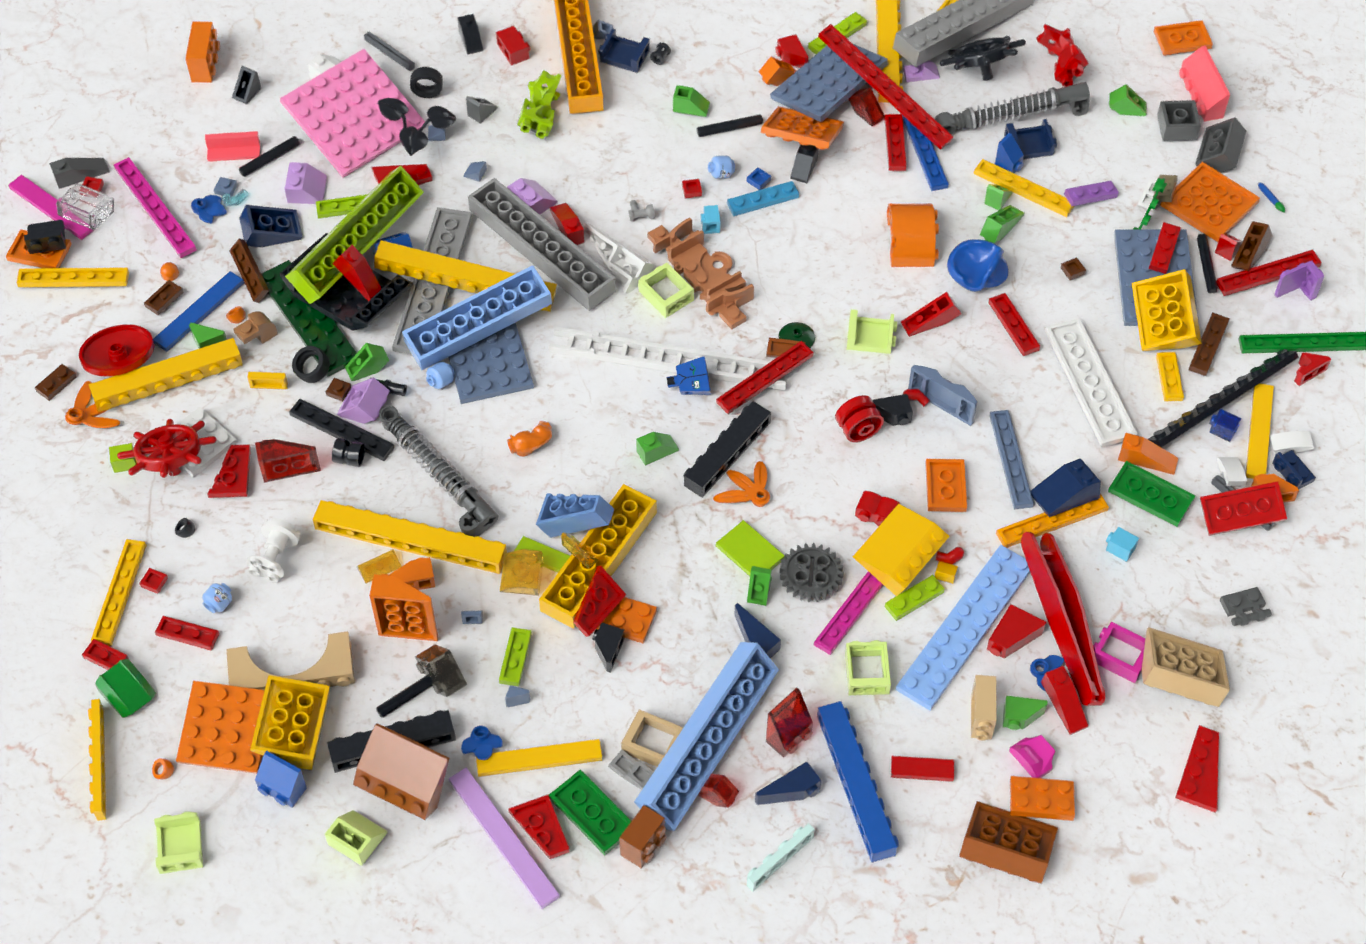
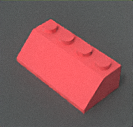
(1205, 84)

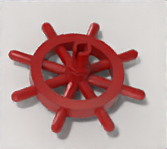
(167, 448)

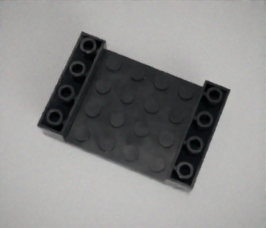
(346, 303)

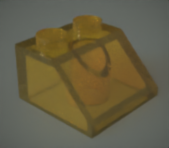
(522, 572)

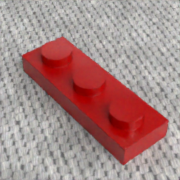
(1164, 248)

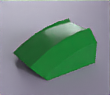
(125, 688)

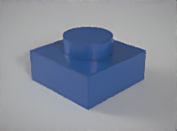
(758, 178)

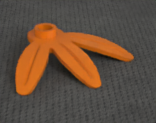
(81, 414)
(751, 489)

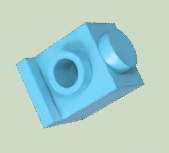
(710, 219)

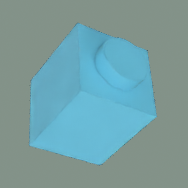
(1121, 543)

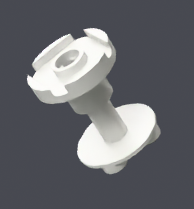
(278, 535)

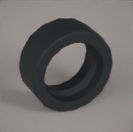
(429, 74)
(321, 369)

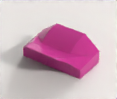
(1034, 755)

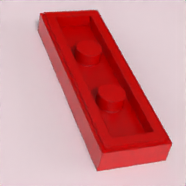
(187, 633)
(922, 768)

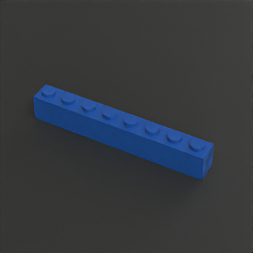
(857, 782)

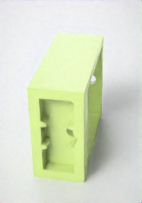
(673, 303)
(867, 686)

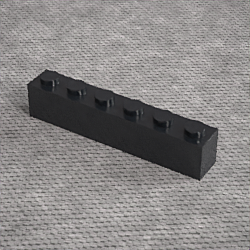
(727, 449)
(426, 730)

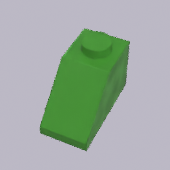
(1127, 102)
(366, 362)
(655, 447)
(1021, 711)

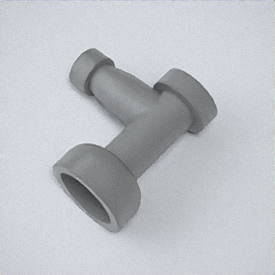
(636, 213)

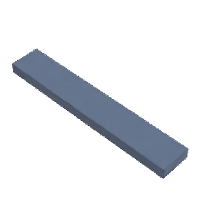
(1011, 459)

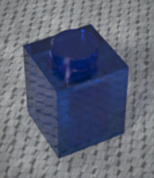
(1224, 425)

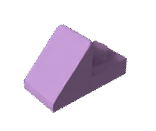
(922, 72)

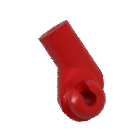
(917, 394)
(951, 557)

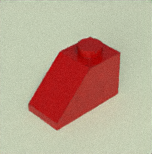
(791, 51)

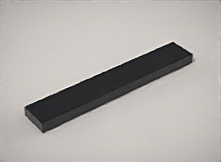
(340, 428)

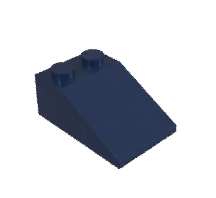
(269, 225)
(1067, 488)

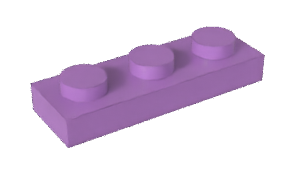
(1091, 193)

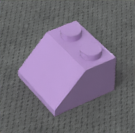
(304, 184)
(533, 194)
(364, 401)

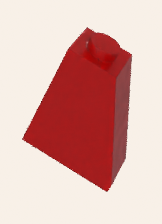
(1014, 632)

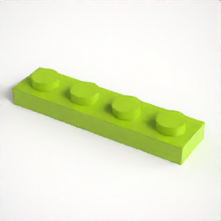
(846, 27)

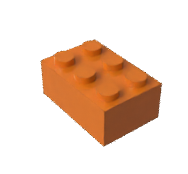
(202, 52)

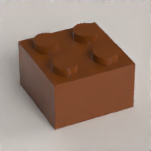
(643, 837)

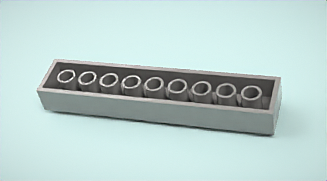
(952, 26)
(542, 244)

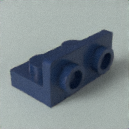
(1293, 469)

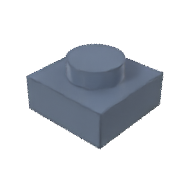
(225, 186)

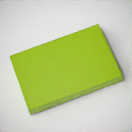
(749, 548)

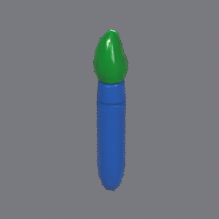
(1272, 198)

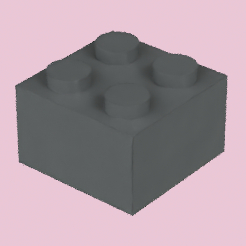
(1178, 120)

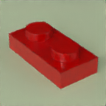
(103, 654)

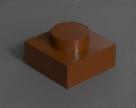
(1073, 268)
(338, 389)

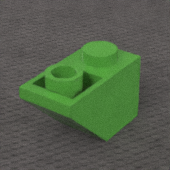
(689, 101)

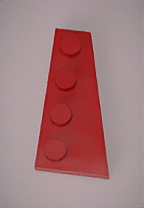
(1200, 774)

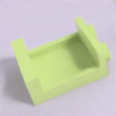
(871, 333)
(178, 842)

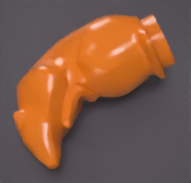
(526, 441)

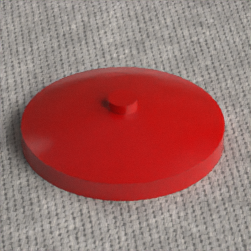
(116, 350)

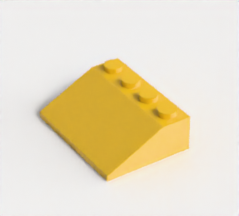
(1166, 312)
(900, 548)
(291, 720)

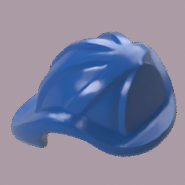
(977, 265)

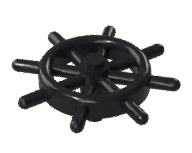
(982, 54)

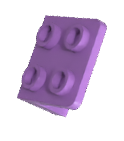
(1304, 276)

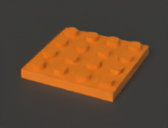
(801, 128)
(1210, 201)
(221, 727)

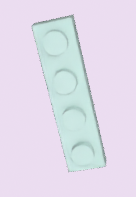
(785, 852)

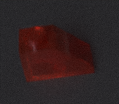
(866, 106)
(719, 791)

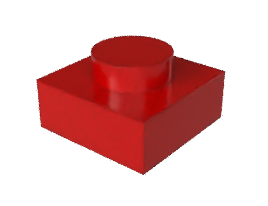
(93, 183)
(691, 188)
(153, 580)

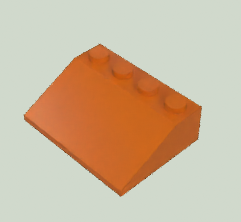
(401, 609)

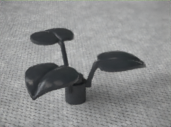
(410, 137)

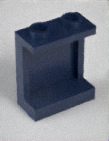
(624, 52)
(1035, 140)

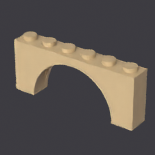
(332, 669)

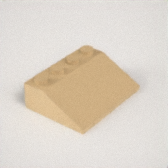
(1184, 667)

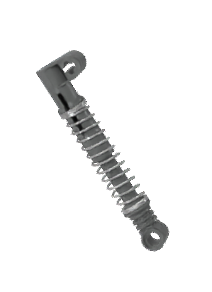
(1075, 95)
(465, 494)

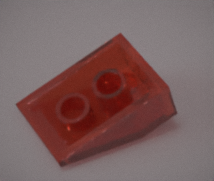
(285, 459)
(788, 724)

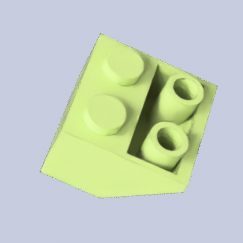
(354, 836)

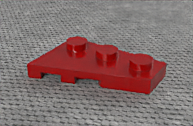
(234, 474)

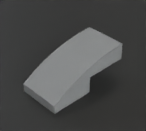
(631, 770)

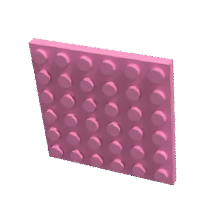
(343, 112)

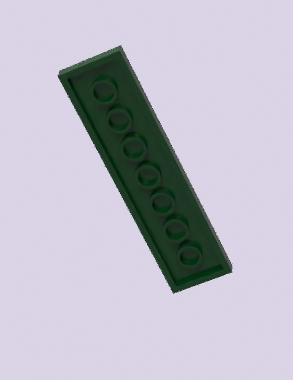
(308, 323)

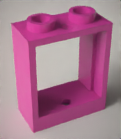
(1113, 664)

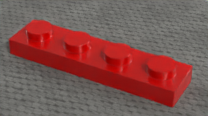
(895, 142)
(1014, 324)

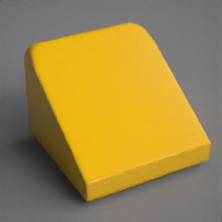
(945, 572)

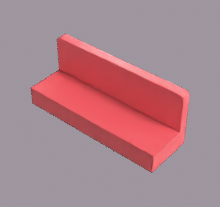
(232, 146)

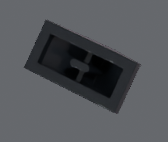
(246, 85)

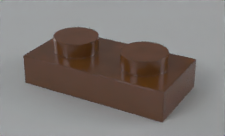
(163, 297)
(55, 382)

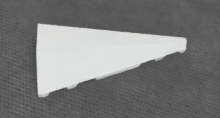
(622, 261)

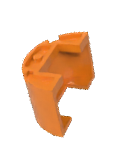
(913, 234)

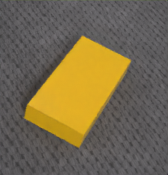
(267, 380)

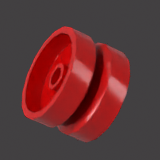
(859, 418)

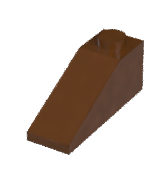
(1252, 246)

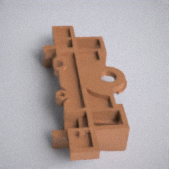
(720, 290)

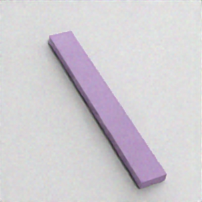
(504, 838)

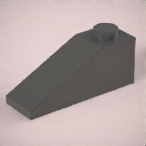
(74, 170)

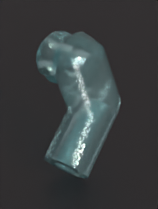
(235, 200)

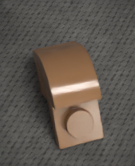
(256, 326)

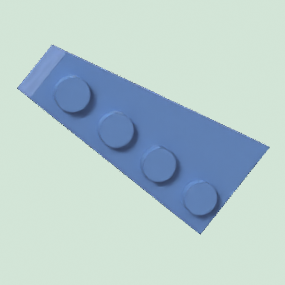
(573, 513)

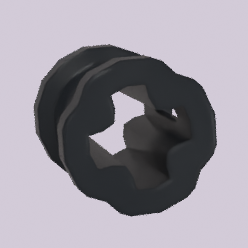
(662, 54)

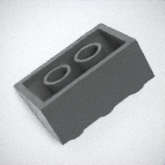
(1222, 145)

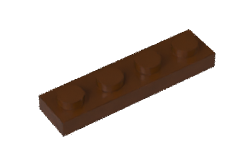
(249, 270)
(1210, 341)

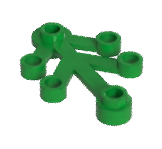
(1158, 187)

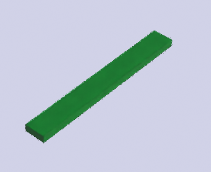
(1303, 342)

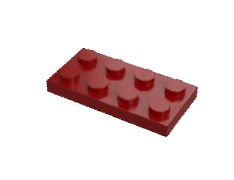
(1243, 508)

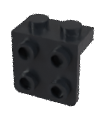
(45, 237)

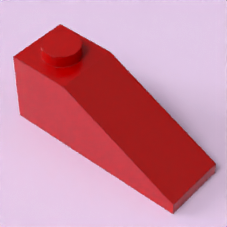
(568, 223)
(358, 272)
(932, 315)
(1065, 699)

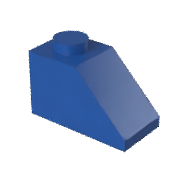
(1009, 154)

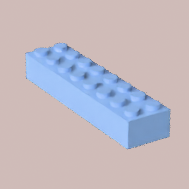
(477, 317)

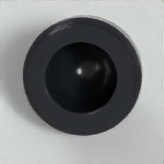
(187, 530)

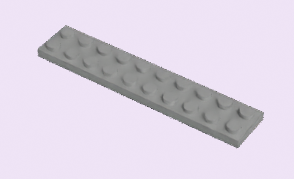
(426, 298)

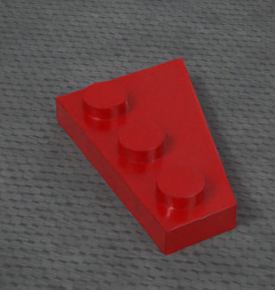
(419, 172)
(598, 601)
(541, 824)

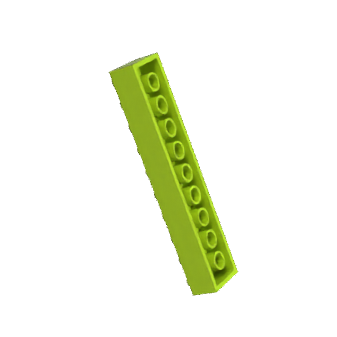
(359, 228)

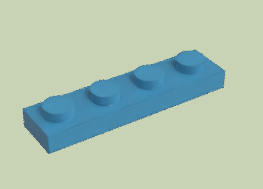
(762, 198)

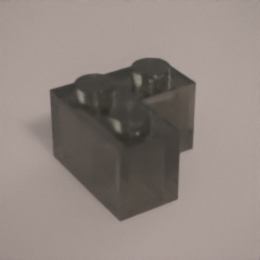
(442, 668)

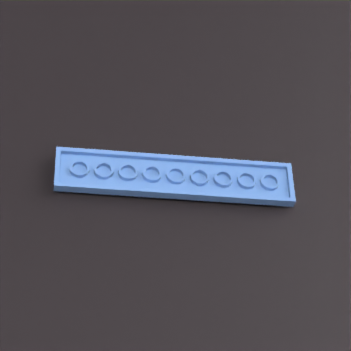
(964, 628)

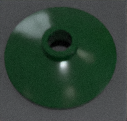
(798, 332)

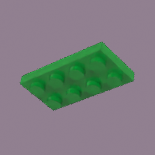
(1151, 493)
(591, 811)

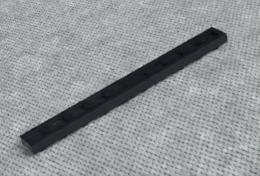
(1224, 397)

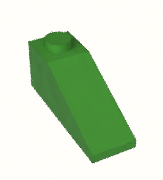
(1000, 223)

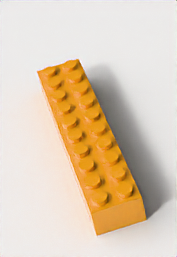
(578, 56)

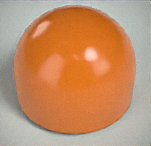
(169, 271)
(236, 315)
(168, 768)

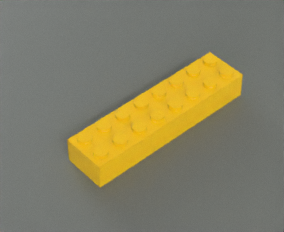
(609, 544)

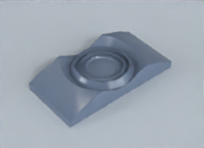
(943, 393)

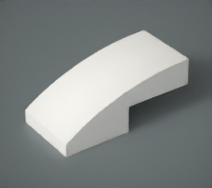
(1147, 195)
(1294, 440)
(1232, 471)

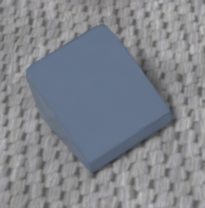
(601, 29)
(436, 134)
(476, 170)
(472, 617)
(517, 696)

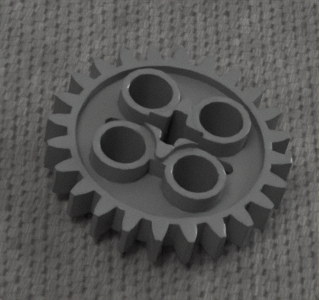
(792, 570)

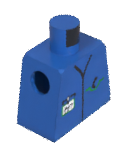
(691, 378)

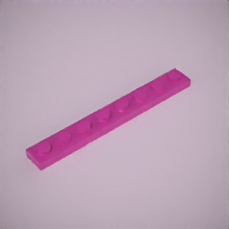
(155, 207)

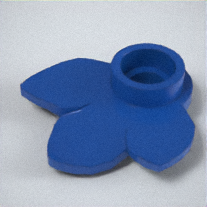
(208, 207)
(1048, 664)
(481, 743)

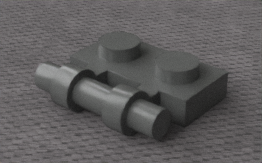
(1242, 602)

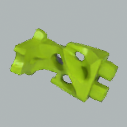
(539, 105)

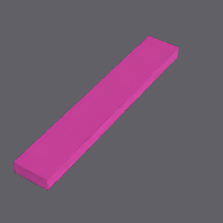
(46, 204)
(848, 613)

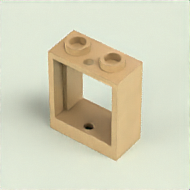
(983, 707)
(637, 725)

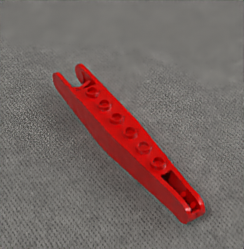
(1064, 614)

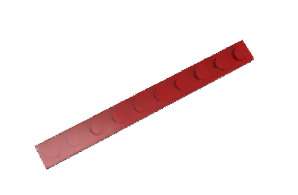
(885, 86)

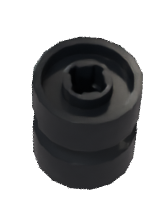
(348, 452)

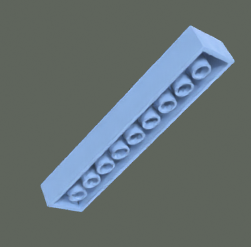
(708, 734)

